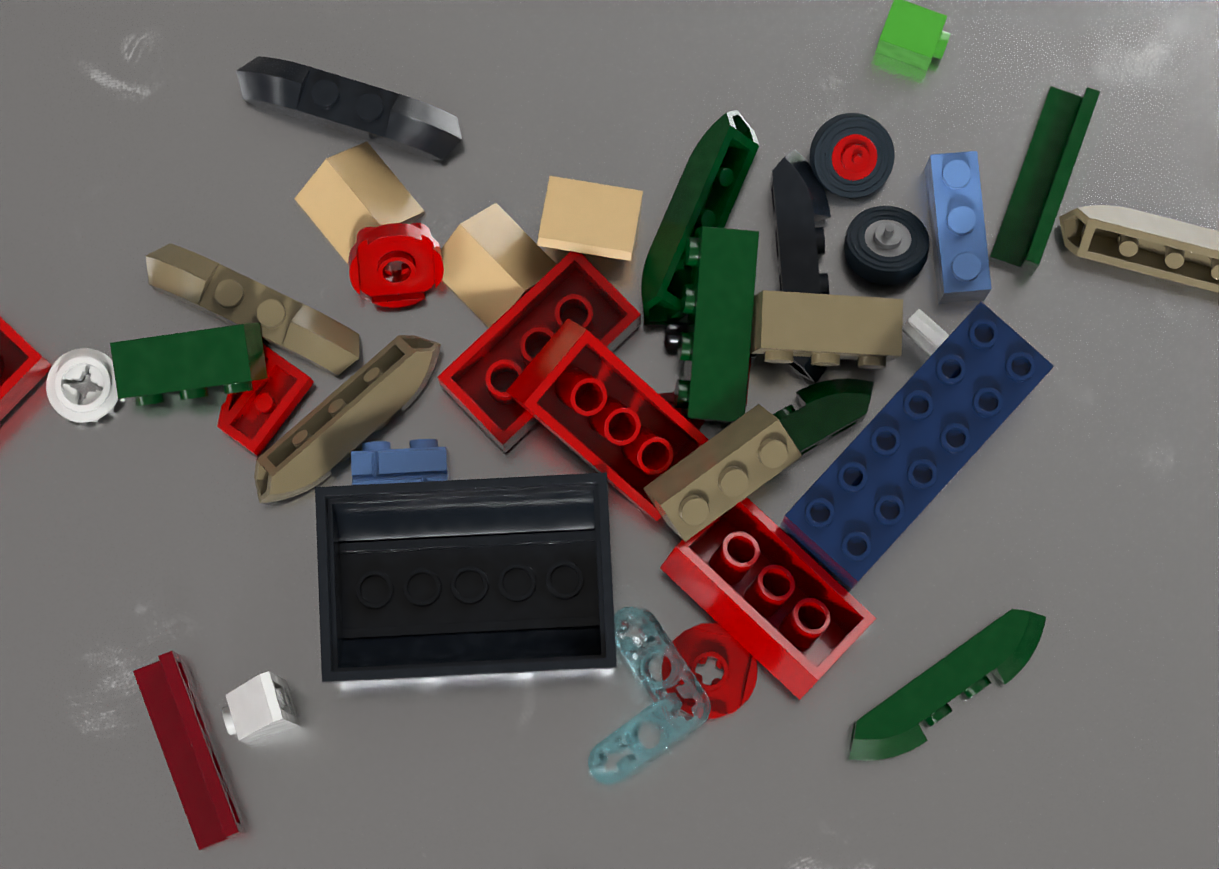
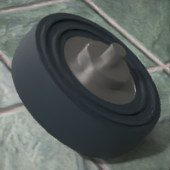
(886, 245)

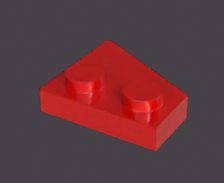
(258, 414)

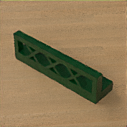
(1043, 179)

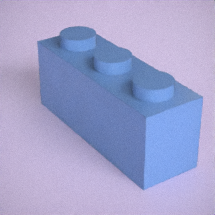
(957, 227)

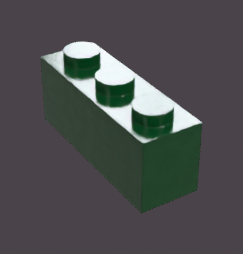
(189, 363)

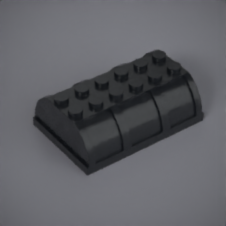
(465, 578)

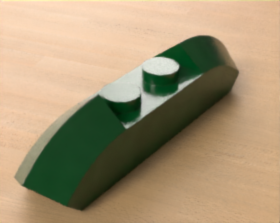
(700, 199)
(825, 411)
(998, 648)

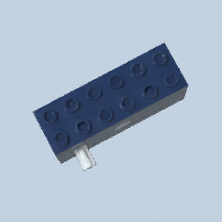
(915, 442)

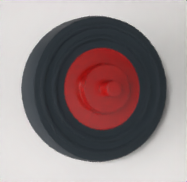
(852, 155)

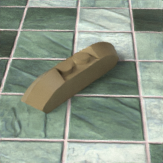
(1144, 244)
(243, 301)
(346, 419)

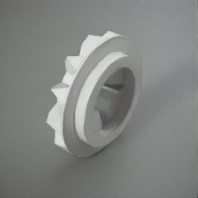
(73, 367)

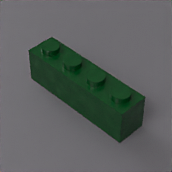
(718, 324)

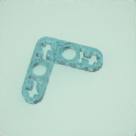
(661, 711)

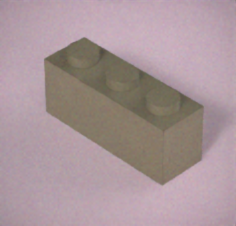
(827, 328)
(722, 472)

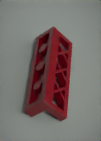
(189, 751)

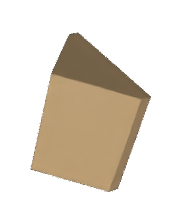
(355, 193)
(590, 218)
(492, 263)

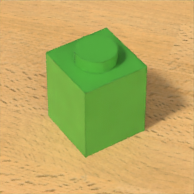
(913, 34)

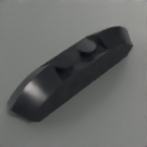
(349, 107)
(796, 206)

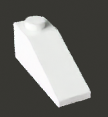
(259, 708)

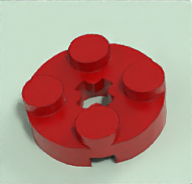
(390, 243)
(738, 668)

